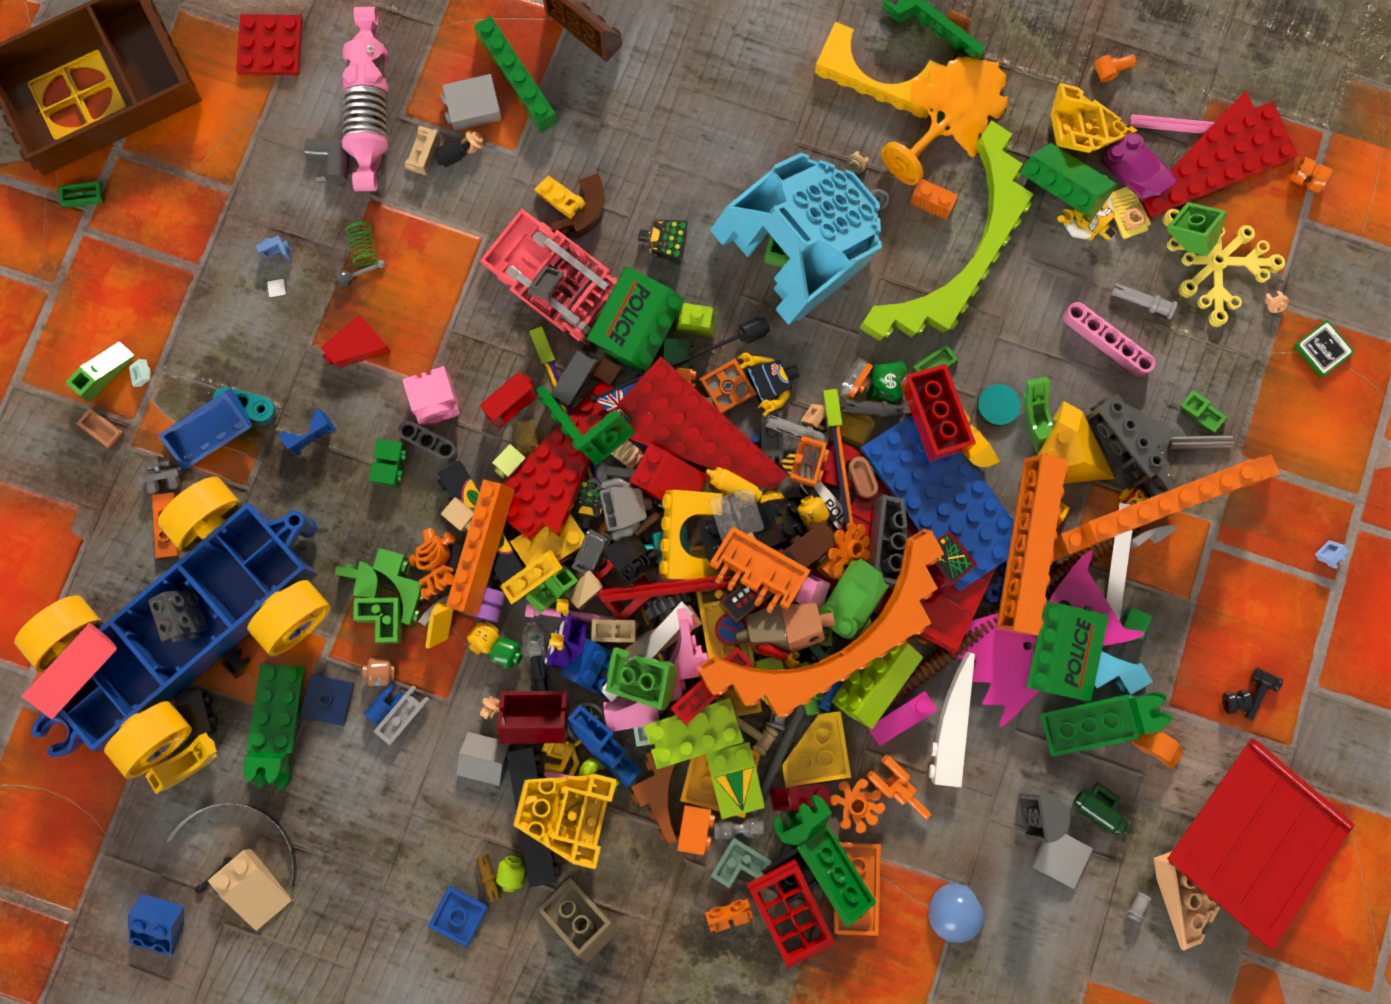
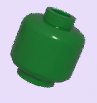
(506, 653)

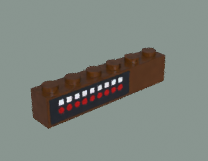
(803, 550)

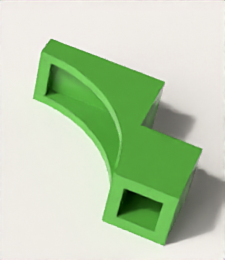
(394, 566)

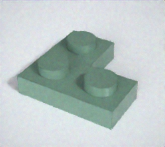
(738, 857)

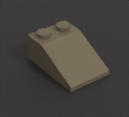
(578, 920)

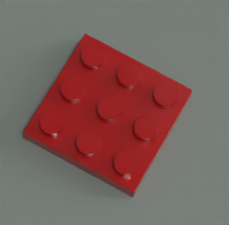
(269, 44)

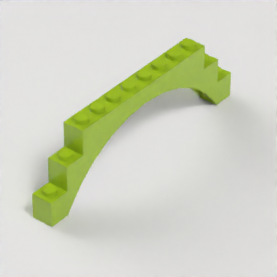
(1005, 206)

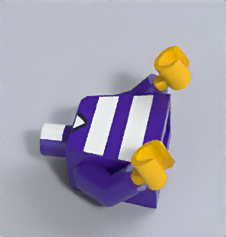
(567, 640)

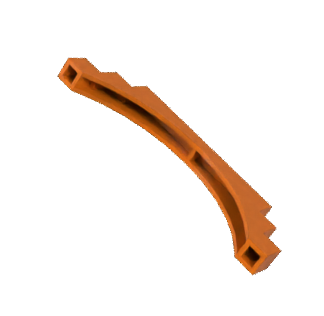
(1164, 504)
(897, 621)

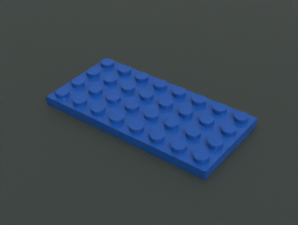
(943, 496)

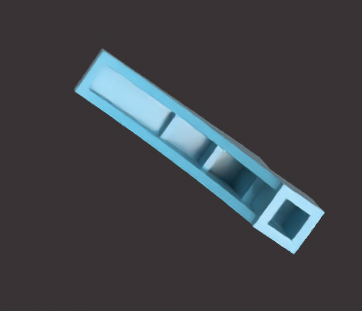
(1128, 676)

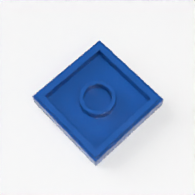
(458, 916)

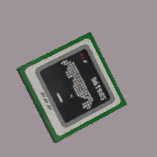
(1324, 348)

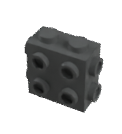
(178, 616)

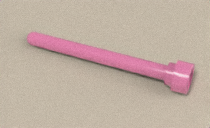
(583, 616)

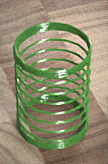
(362, 255)

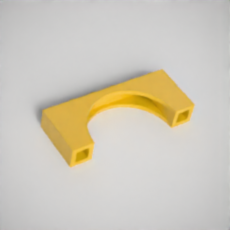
(838, 65)

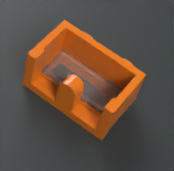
(808, 461)

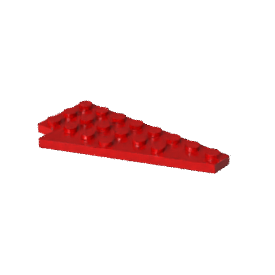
(1231, 150)
(687, 425)
(553, 474)

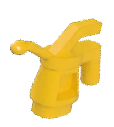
(564, 752)

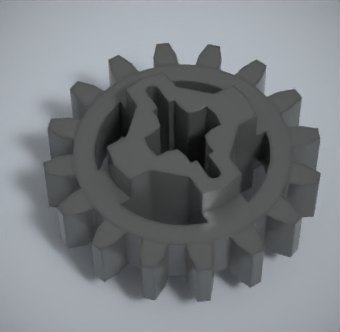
(665, 605)

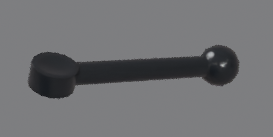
(200, 888)

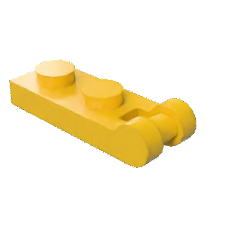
(559, 197)

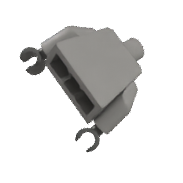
(622, 507)

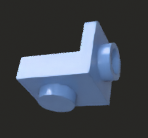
(272, 246)

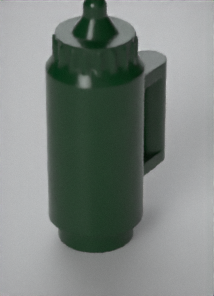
(1100, 812)

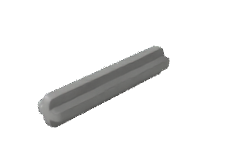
(1195, 442)

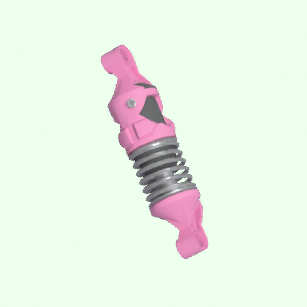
(366, 97)

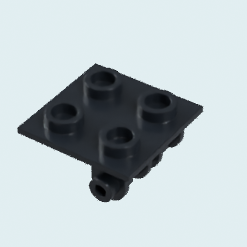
(632, 558)

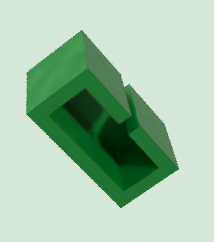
(388, 468)

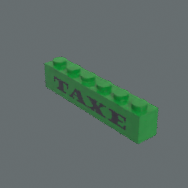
(515, 74)

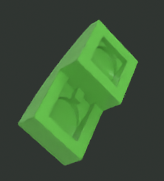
(1201, 411)

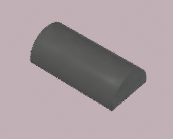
(1044, 817)

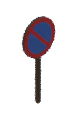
(726, 630)

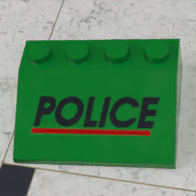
(635, 319)
(1067, 651)

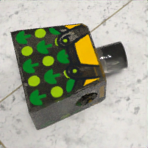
(666, 239)
(588, 505)

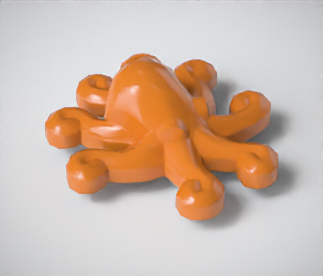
(849, 546)
(858, 805)

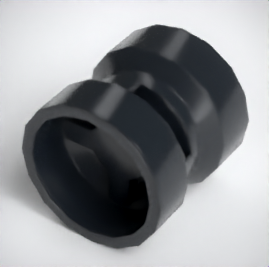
(1237, 701)

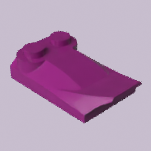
(1138, 167)

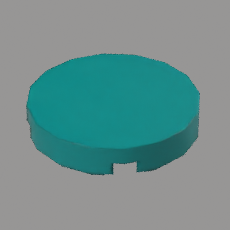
(998, 405)

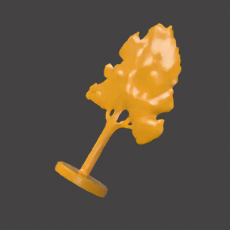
(966, 94)

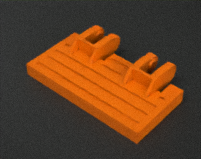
(760, 566)

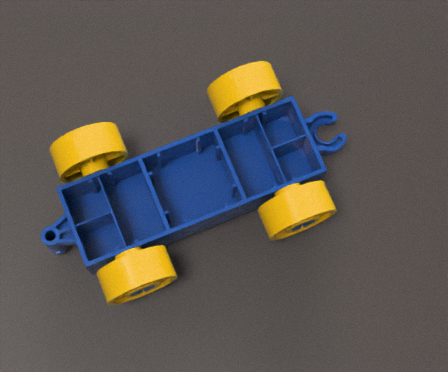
(245, 584)

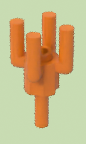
(897, 786)

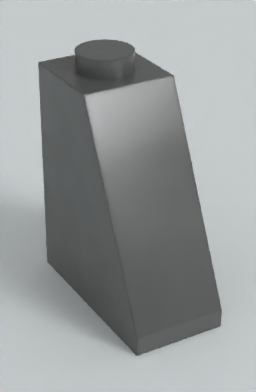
(575, 377)

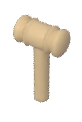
(763, 739)

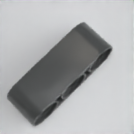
(418, 437)

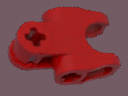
(829, 469)

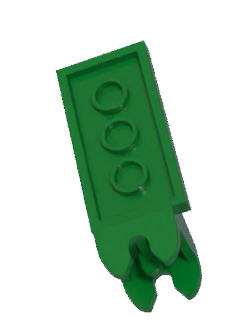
(941, 25)
(1103, 722)
(274, 725)
(826, 859)

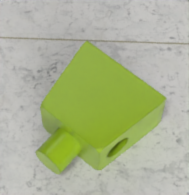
(696, 320)

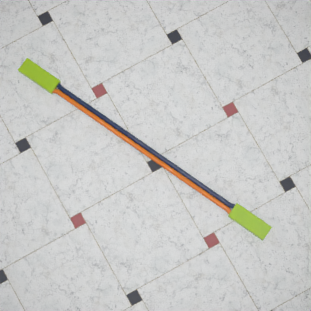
(834, 420)

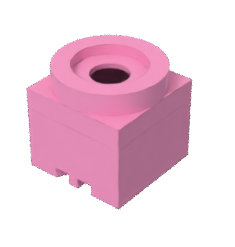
(432, 397)

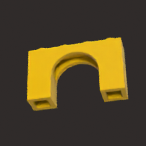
(675, 561)

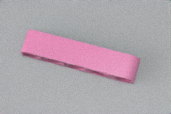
(1113, 350)

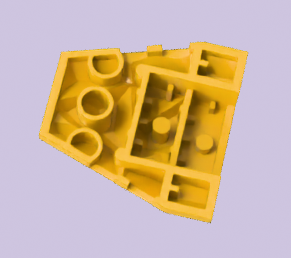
(566, 814)

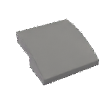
(1062, 860)

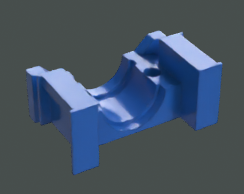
(319, 426)

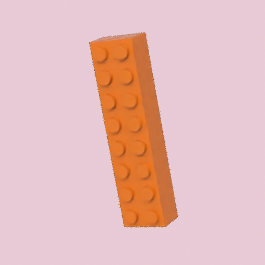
(1032, 545)

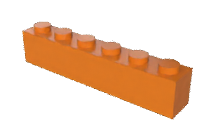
(480, 547)

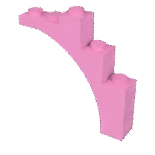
(628, 714)

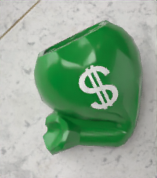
(887, 381)

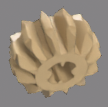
(628, 454)

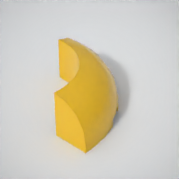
(982, 452)

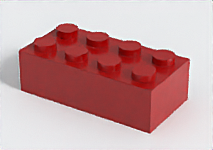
(937, 412)

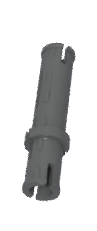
(879, 408)

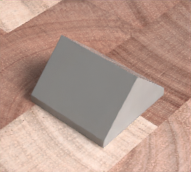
(482, 758)

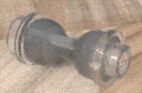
(728, 829)

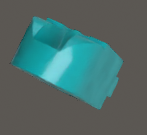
(255, 402)

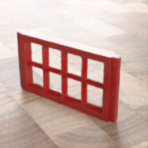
(773, 877)

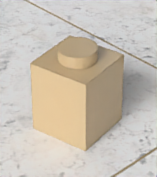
(458, 514)

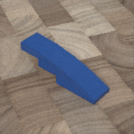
(603, 747)

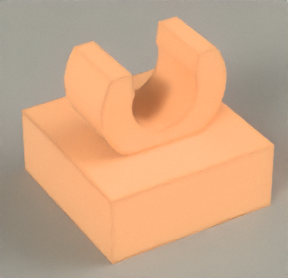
(814, 416)

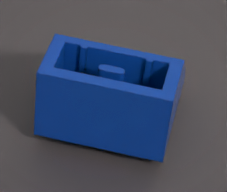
(590, 667)
(155, 924)

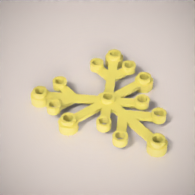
(1219, 293)

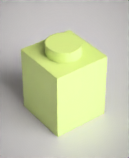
(508, 461)

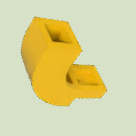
(182, 765)

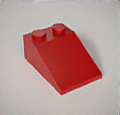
(662, 472)

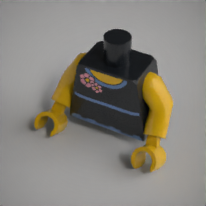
(769, 380)

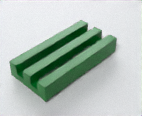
(64, 199)

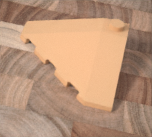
(1185, 903)

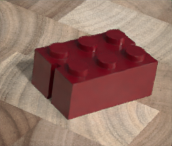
(533, 717)

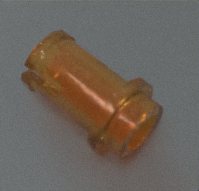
(960, 19)

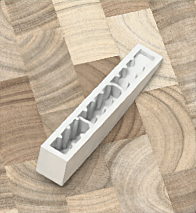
(952, 728)

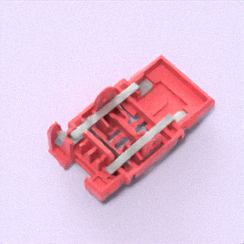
(530, 246)

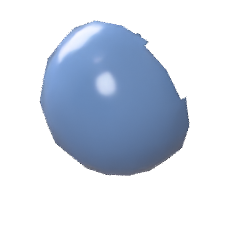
(955, 913)

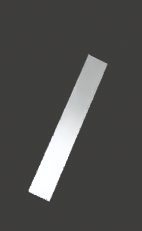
(1118, 569)
(657, 639)

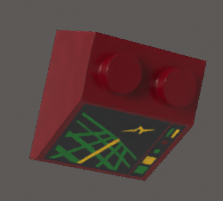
(952, 565)

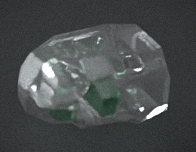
(533, 640)

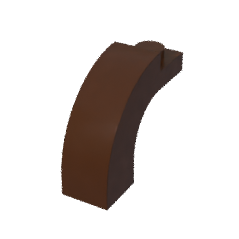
(590, 214)

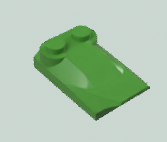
(855, 598)
(641, 679)

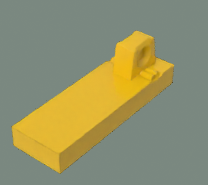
(531, 577)

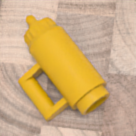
(729, 482)

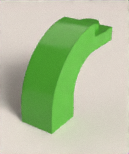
(1037, 411)

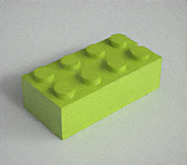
(872, 689)
(707, 732)

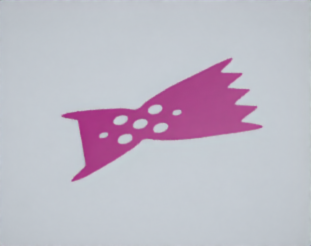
(1004, 660)

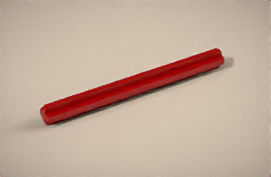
(663, 588)

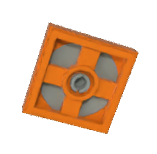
(728, 386)

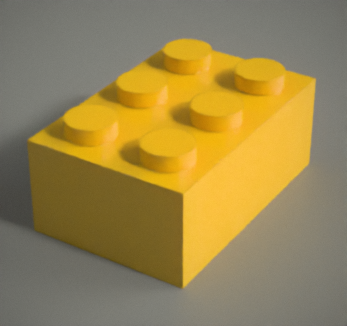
(546, 540)

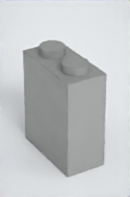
(471, 102)

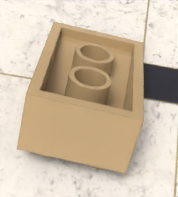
(250, 889)

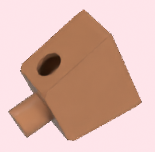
(805, 625)

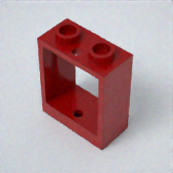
(509, 400)
(616, 607)

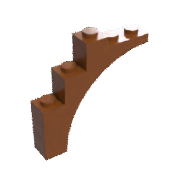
(657, 793)

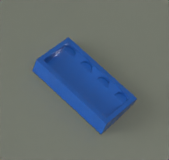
(206, 429)

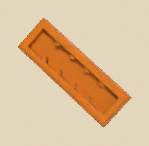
(163, 545)

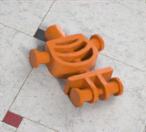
(432, 558)

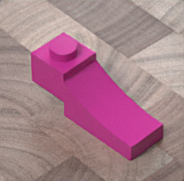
(902, 718)

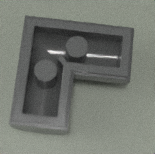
(330, 152)

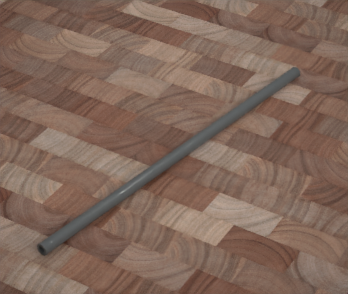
(788, 737)

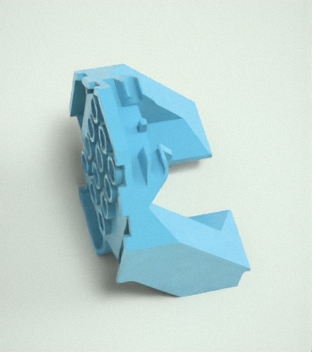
(822, 247)

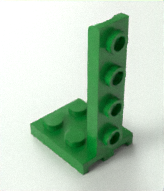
(598, 440)

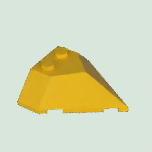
(1083, 123)
(1075, 441)

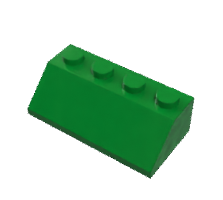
(1069, 180)

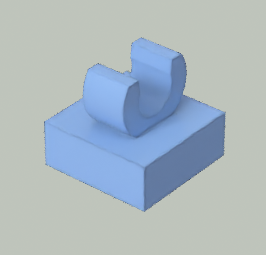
(1332, 553)

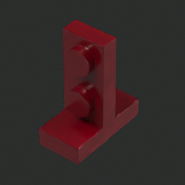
(792, 797)

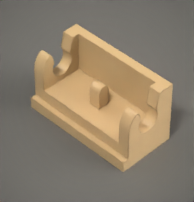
(423, 150)
(614, 630)

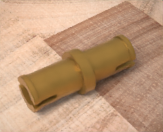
(488, 878)

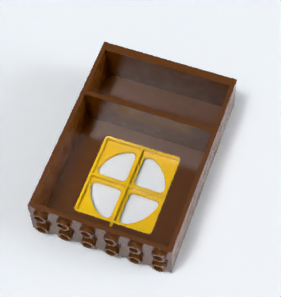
(111, 36)

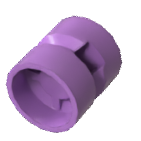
(490, 605)

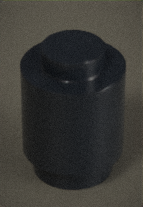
(449, 153)

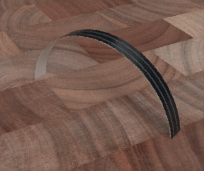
(269, 816)

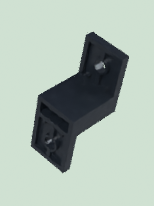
(779, 521)

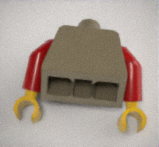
(768, 635)

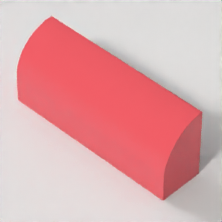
(70, 671)

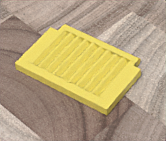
(1122, 201)

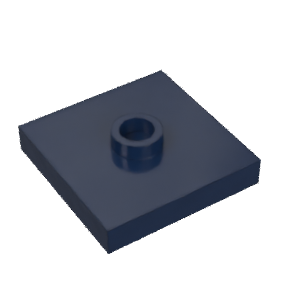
(327, 700)

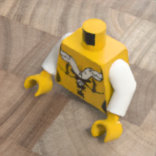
(1084, 228)

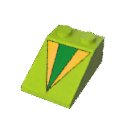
(735, 780)

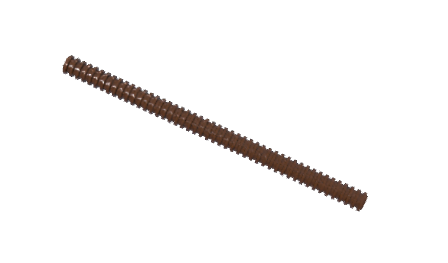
(943, 657)

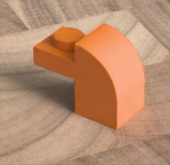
(1160, 746)

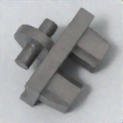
(152, 479)

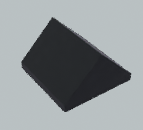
(790, 882)

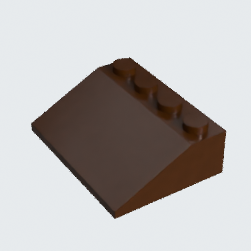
(585, 26)

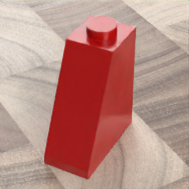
(354, 344)

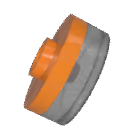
(855, 379)

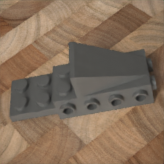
(1139, 438)

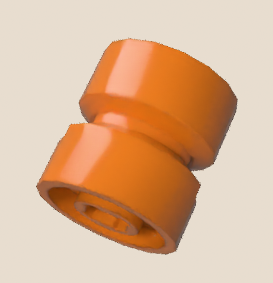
(1310, 174)

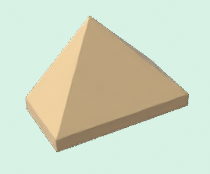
(584, 590)

